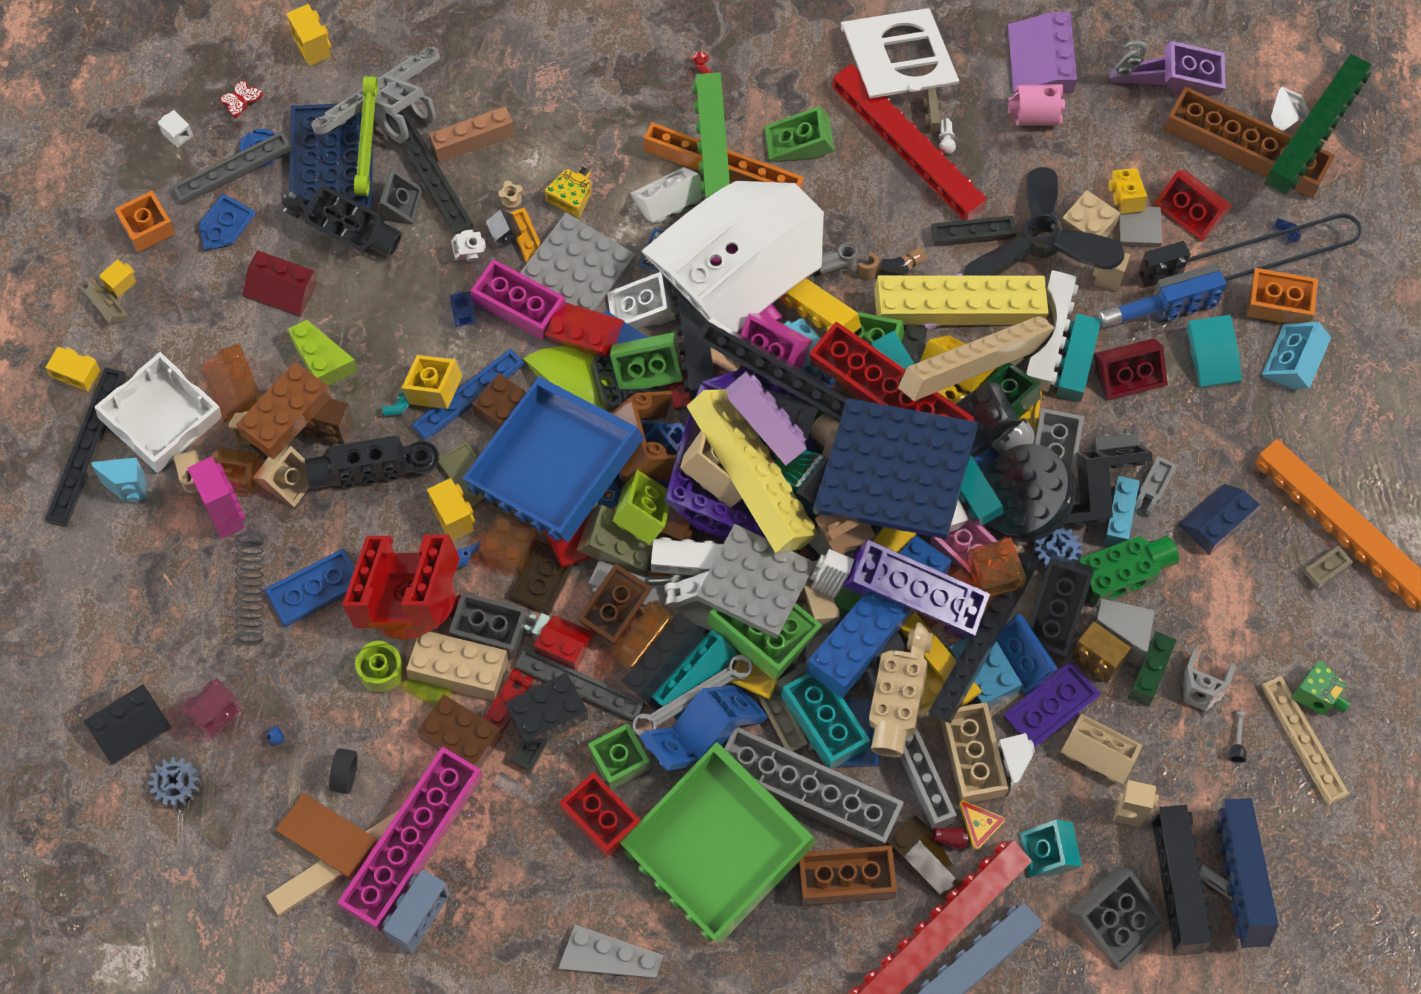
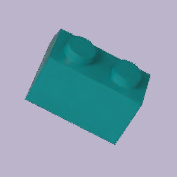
(1051, 848)

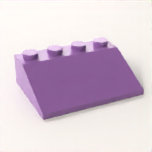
(1043, 51)

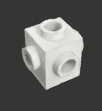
(468, 245)

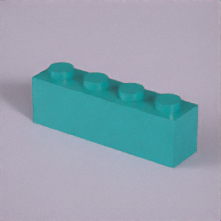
(1078, 358)
(701, 664)

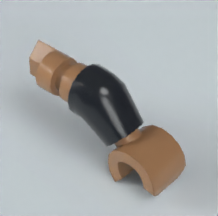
(890, 267)

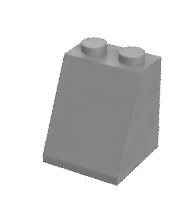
(1128, 624)

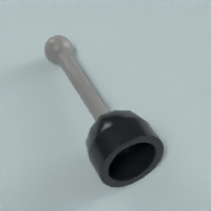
(1238, 752)

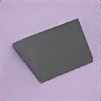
(400, 198)

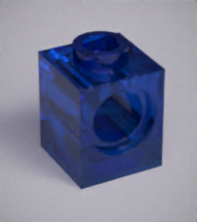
(462, 316)

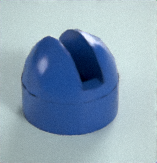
(275, 736)

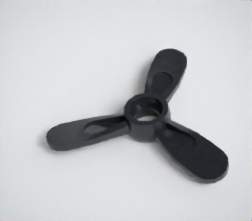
(1043, 202)

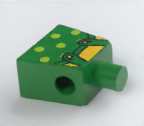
(1321, 690)

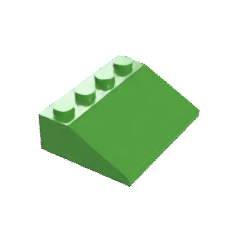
(766, 652)

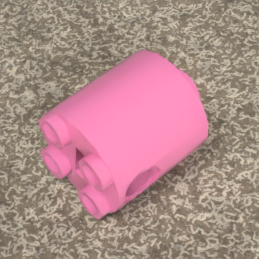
(1037, 105)

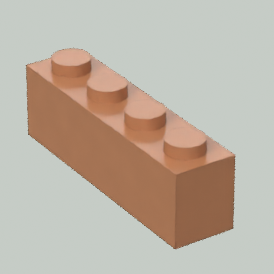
(471, 134)

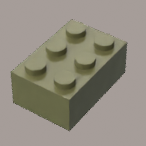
(612, 544)

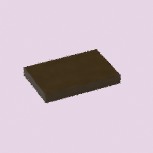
(541, 580)

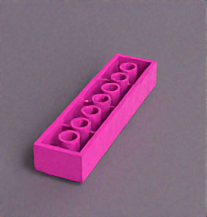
(410, 838)

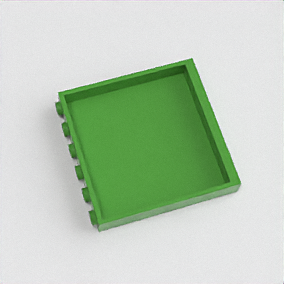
(717, 843)

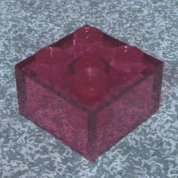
(212, 709)

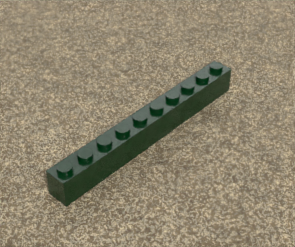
(1318, 125)

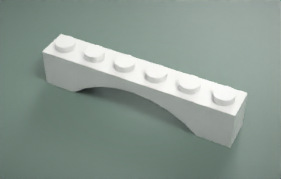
(1059, 294)

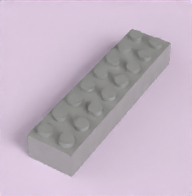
(817, 789)

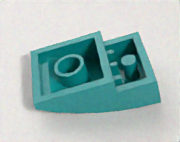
(1214, 351)

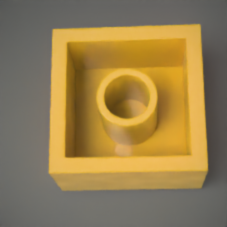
(309, 34)
(432, 381)
(451, 509)

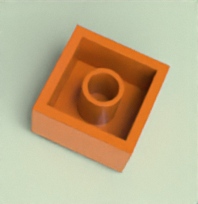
(145, 221)

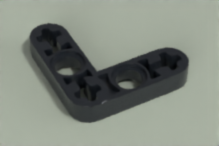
(616, 394)

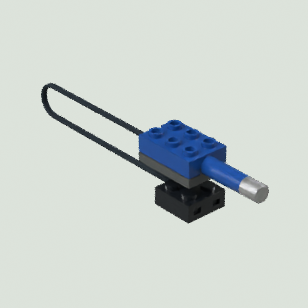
(1197, 289)

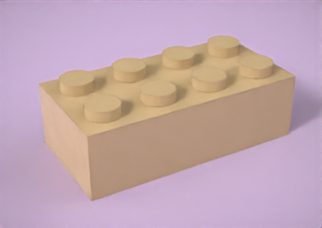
(458, 665)
(974, 754)

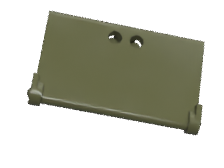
(456, 464)

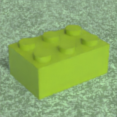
(642, 507)

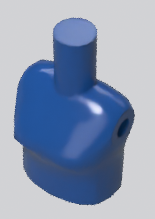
(465, 554)

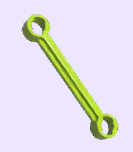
(362, 179)

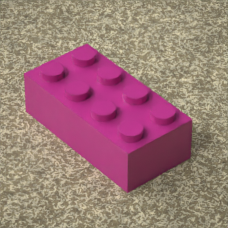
(516, 298)
(217, 496)

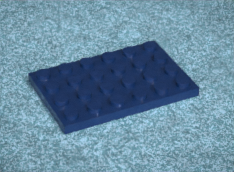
(326, 157)

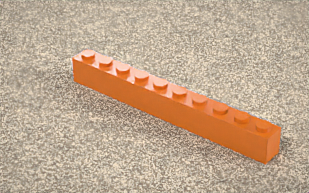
(1342, 521)

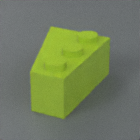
(321, 354)

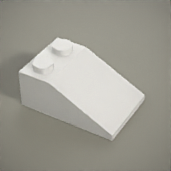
(644, 301)

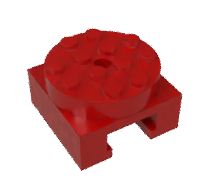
(402, 591)

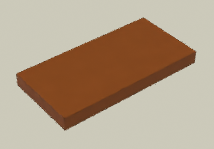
(326, 835)

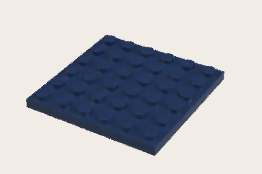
(896, 468)

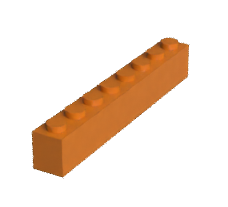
(684, 151)

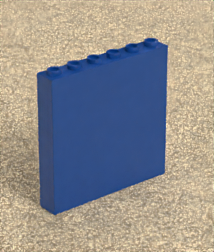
(553, 459)

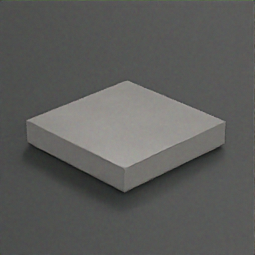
(1141, 228)

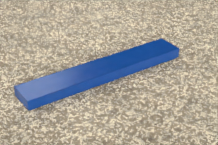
(439, 418)

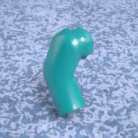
(398, 408)

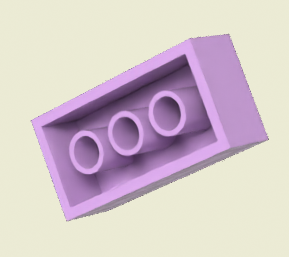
(766, 418)

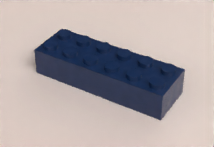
(1246, 873)

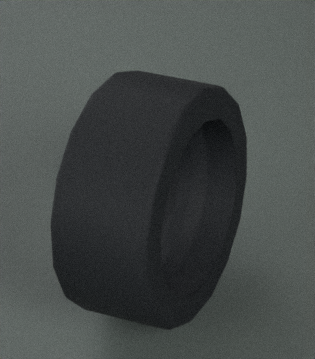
(343, 771)

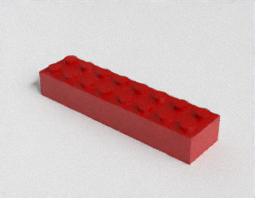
(873, 374)

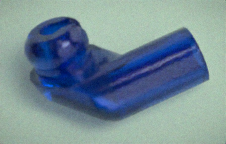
(1283, 224)

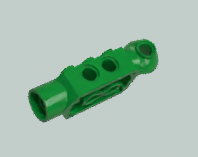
(1128, 567)

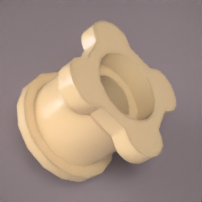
(510, 194)

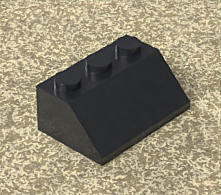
(127, 724)

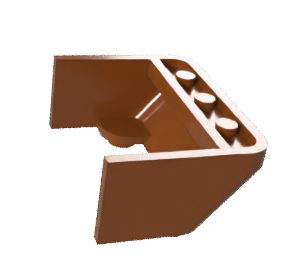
(648, 457)

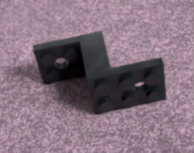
(1095, 480)

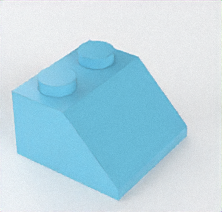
(122, 478)

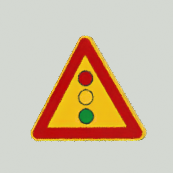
(979, 823)

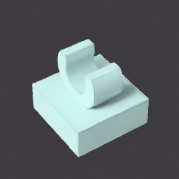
(539, 624)

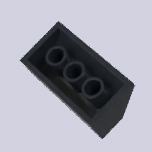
(663, 658)

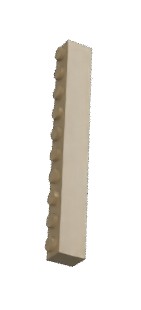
(975, 358)

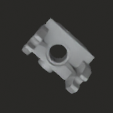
(1194, 680)

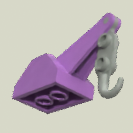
(1180, 67)

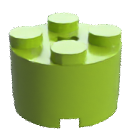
(382, 678)

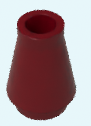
(952, 836)

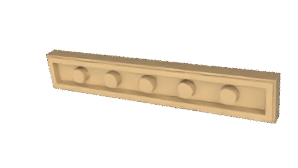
(1304, 740)

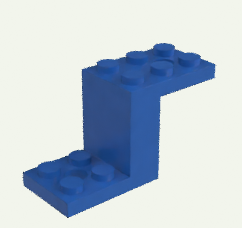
(706, 720)

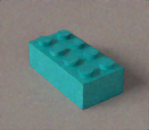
(825, 720)

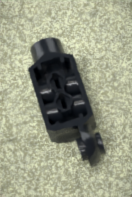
(344, 220)
(369, 462)

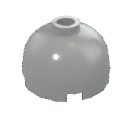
(1015, 436)

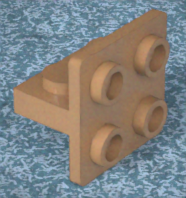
(843, 534)

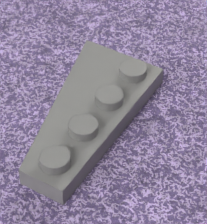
(606, 955)

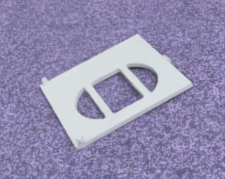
(873, 62)

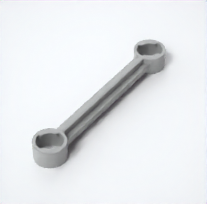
(684, 700)

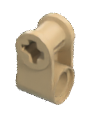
(182, 462)

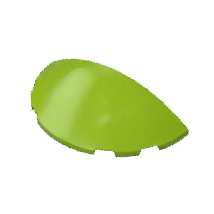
(568, 370)

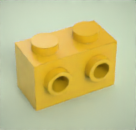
(1128, 191)

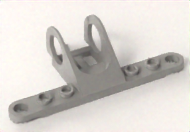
(391, 87)

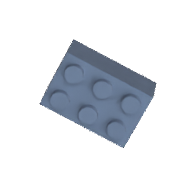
(416, 911)

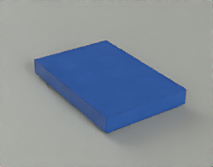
(1025, 654)
(861, 710)

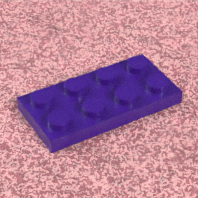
(1052, 704)

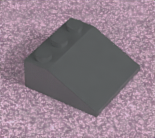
(1118, 916)

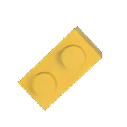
(73, 368)

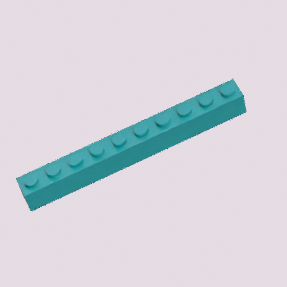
(975, 489)

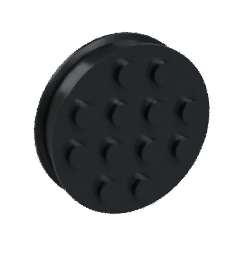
(1034, 492)

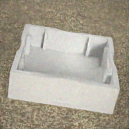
(158, 412)

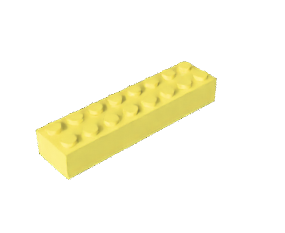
(961, 299)
(753, 472)

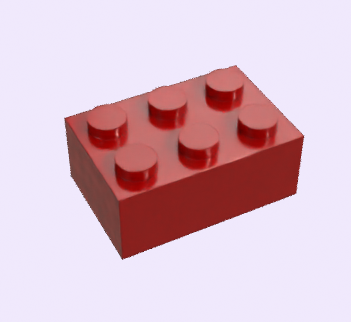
(599, 814)

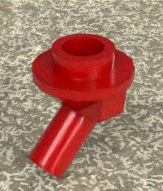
(700, 60)

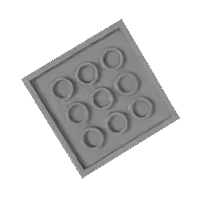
(578, 263)
(755, 581)

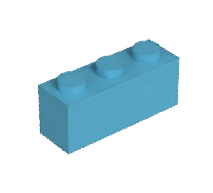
(1123, 508)

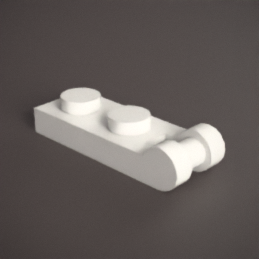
(688, 589)

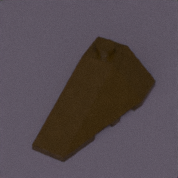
(923, 857)

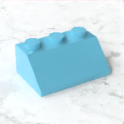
(1297, 355)

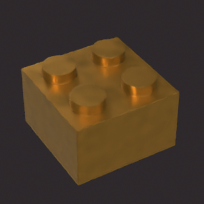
(1100, 652)

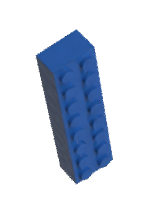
(867, 629)

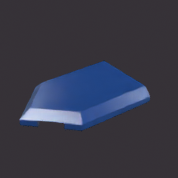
(224, 222)

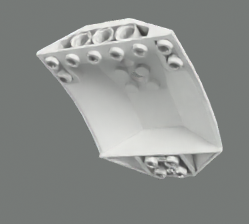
(776, 242)

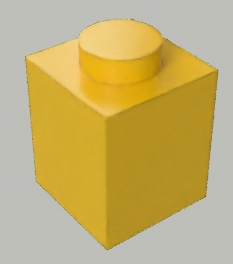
(118, 278)

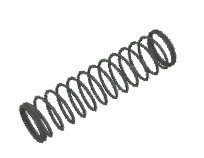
(250, 545)

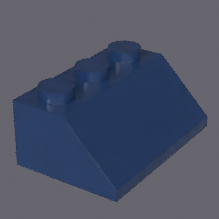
(1219, 517)

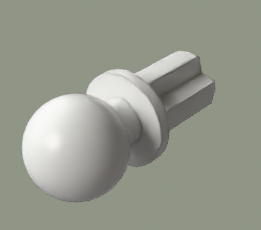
(946, 136)

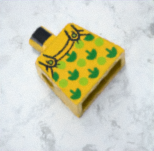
(570, 191)

